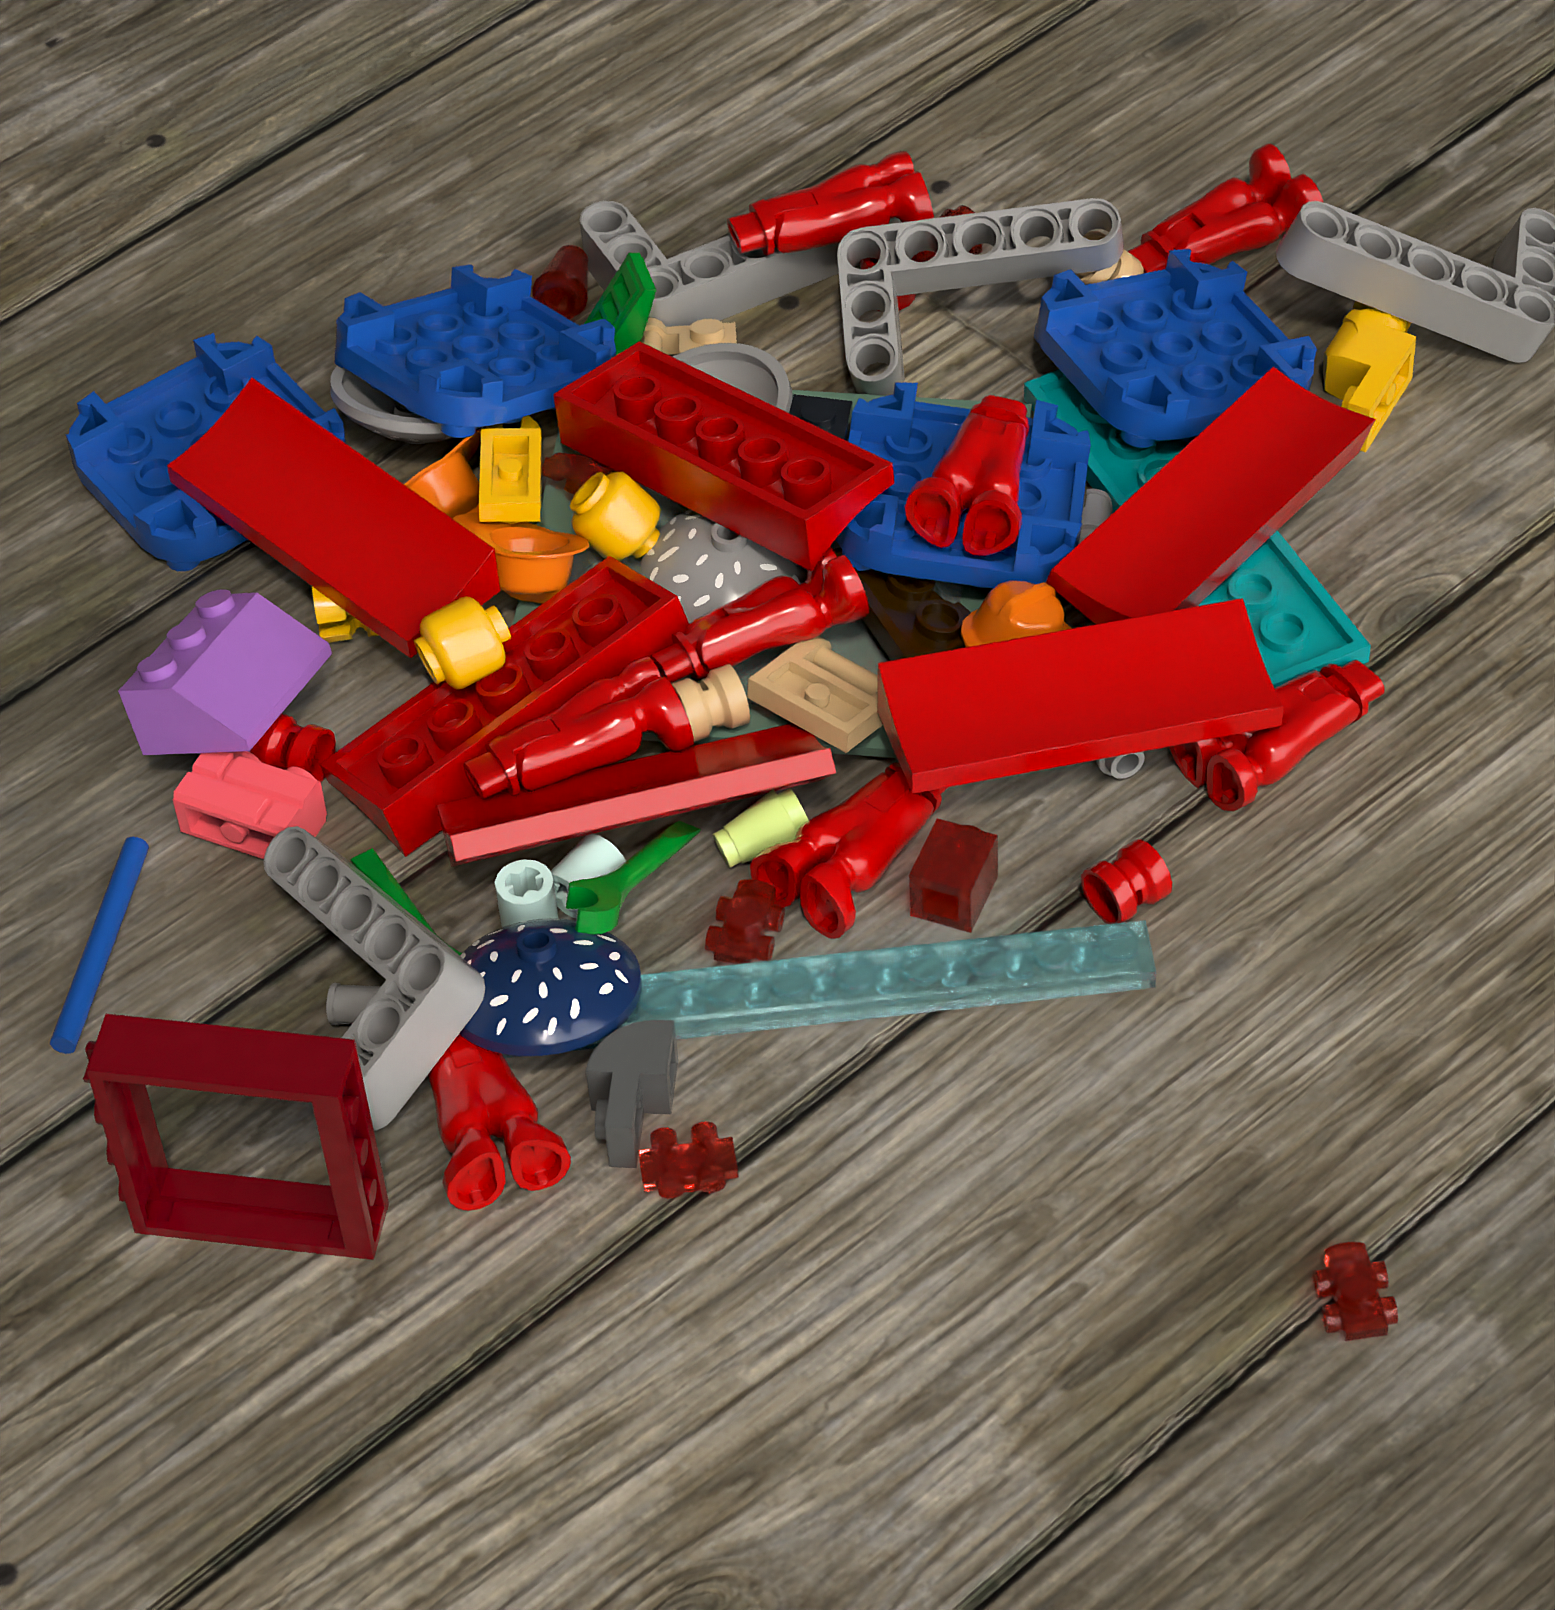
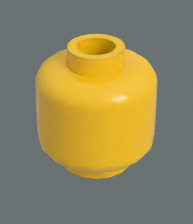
(615, 516)
(462, 642)

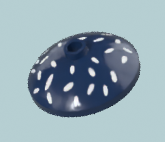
(550, 987)

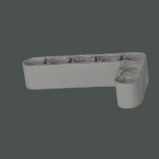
(957, 268)
(701, 282)
(1491, 309)
(427, 984)

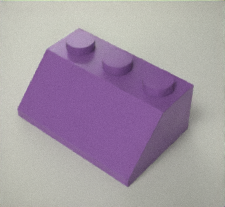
(221, 676)

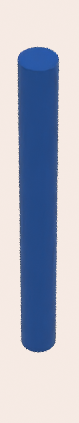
(99, 945)

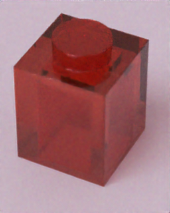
(953, 875)

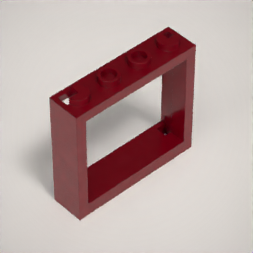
(246, 1062)

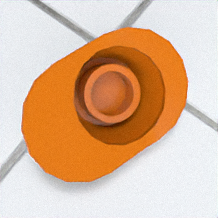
(450, 481)
(529, 558)
(1014, 612)

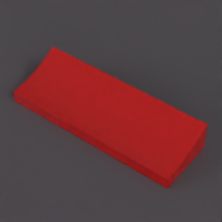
(720, 452)
(1212, 503)
(334, 517)
(1075, 695)
(418, 750)
(634, 792)

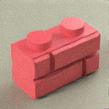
(246, 802)

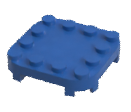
(1165, 346)
(469, 351)
(914, 440)
(128, 443)

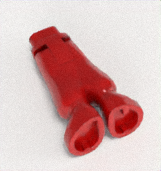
(834, 207)
(1232, 215)
(976, 474)
(766, 618)
(1313, 711)
(585, 732)
(845, 850)
(483, 1098)

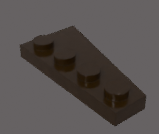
(910, 615)

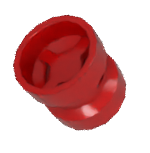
(295, 746)
(1130, 880)

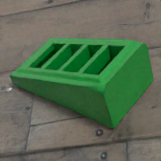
(627, 302)

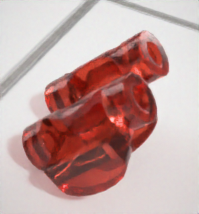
(573, 467)
(745, 920)
(687, 1166)
(1355, 1288)

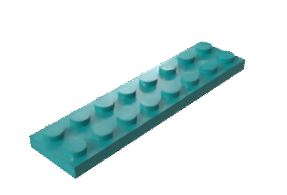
(1287, 606)

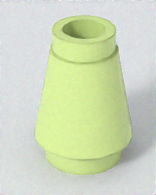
(762, 825)

